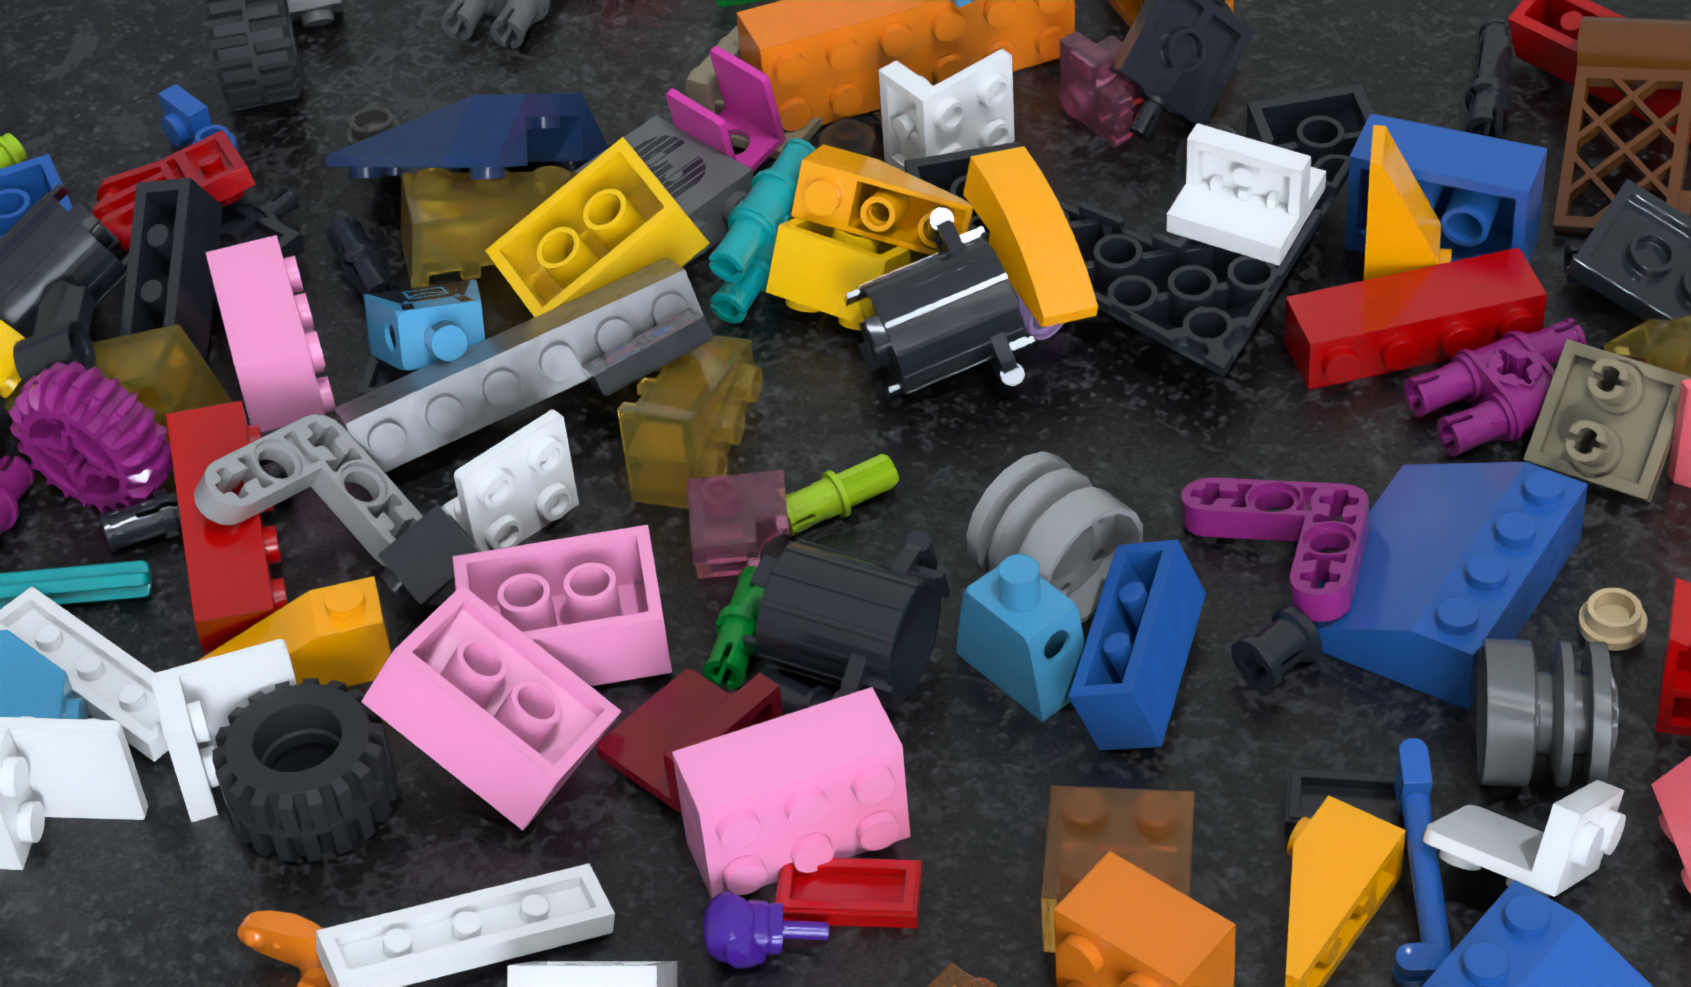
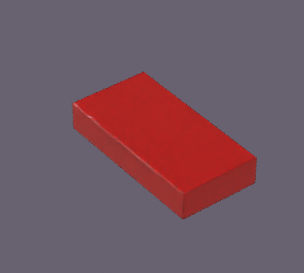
(853, 892)

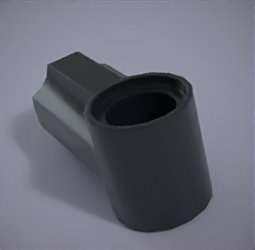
(58, 332)

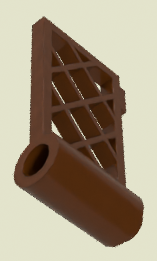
(1625, 56)

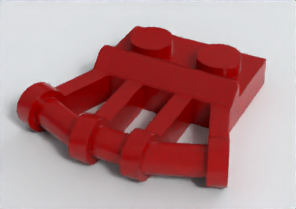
(209, 162)

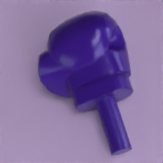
(746, 931)

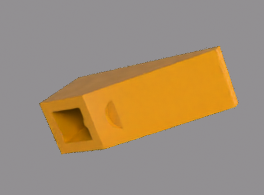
(872, 199)

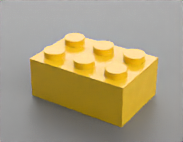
(595, 232)

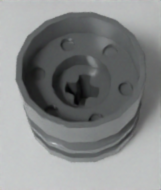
(1544, 712)

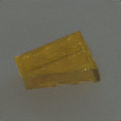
(688, 419)

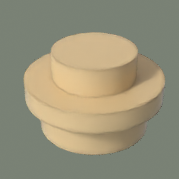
(1613, 618)

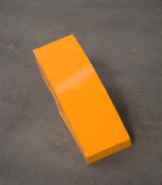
(1030, 236)

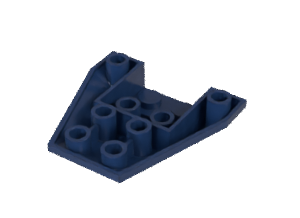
(482, 136)

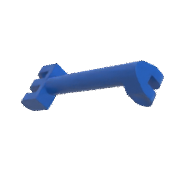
(1412, 789)

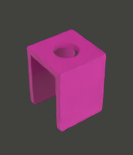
(747, 111)

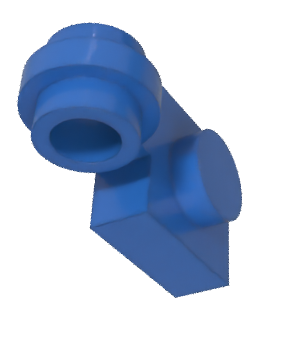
(187, 118)

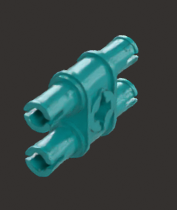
(753, 225)

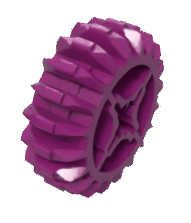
(91, 437)

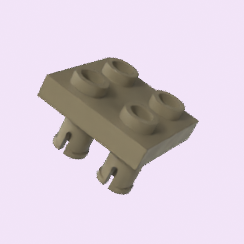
(1607, 420)

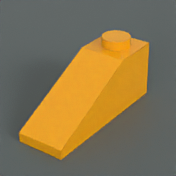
(1400, 220)
(327, 632)
(1339, 879)

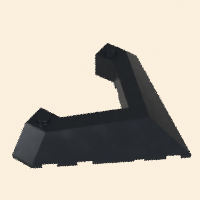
(1186, 290)

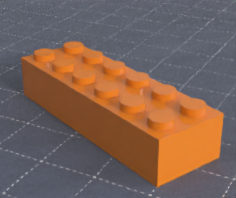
(830, 52)

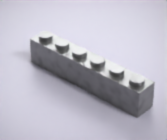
(512, 367)

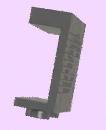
(695, 175)

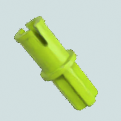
(839, 492)

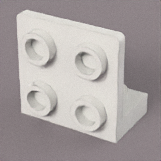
(952, 116)
(516, 485)
(196, 703)
(62, 772)

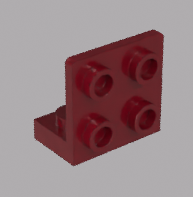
(679, 716)

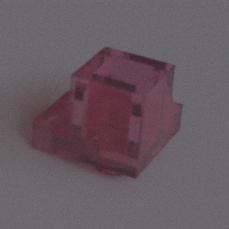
(1093, 91)
(735, 520)

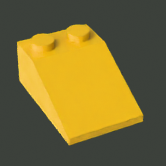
(821, 264)

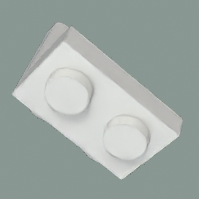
(1548, 861)

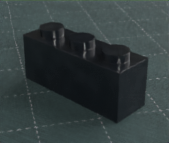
(168, 262)

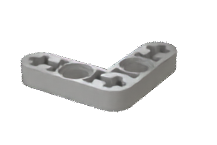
(308, 467)

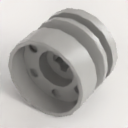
(1058, 520)

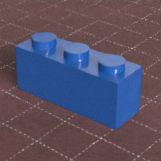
(1138, 645)

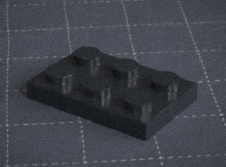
(1639, 256)

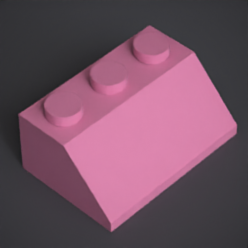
(490, 706)

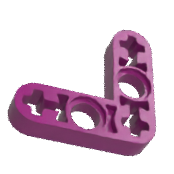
(1310, 508)

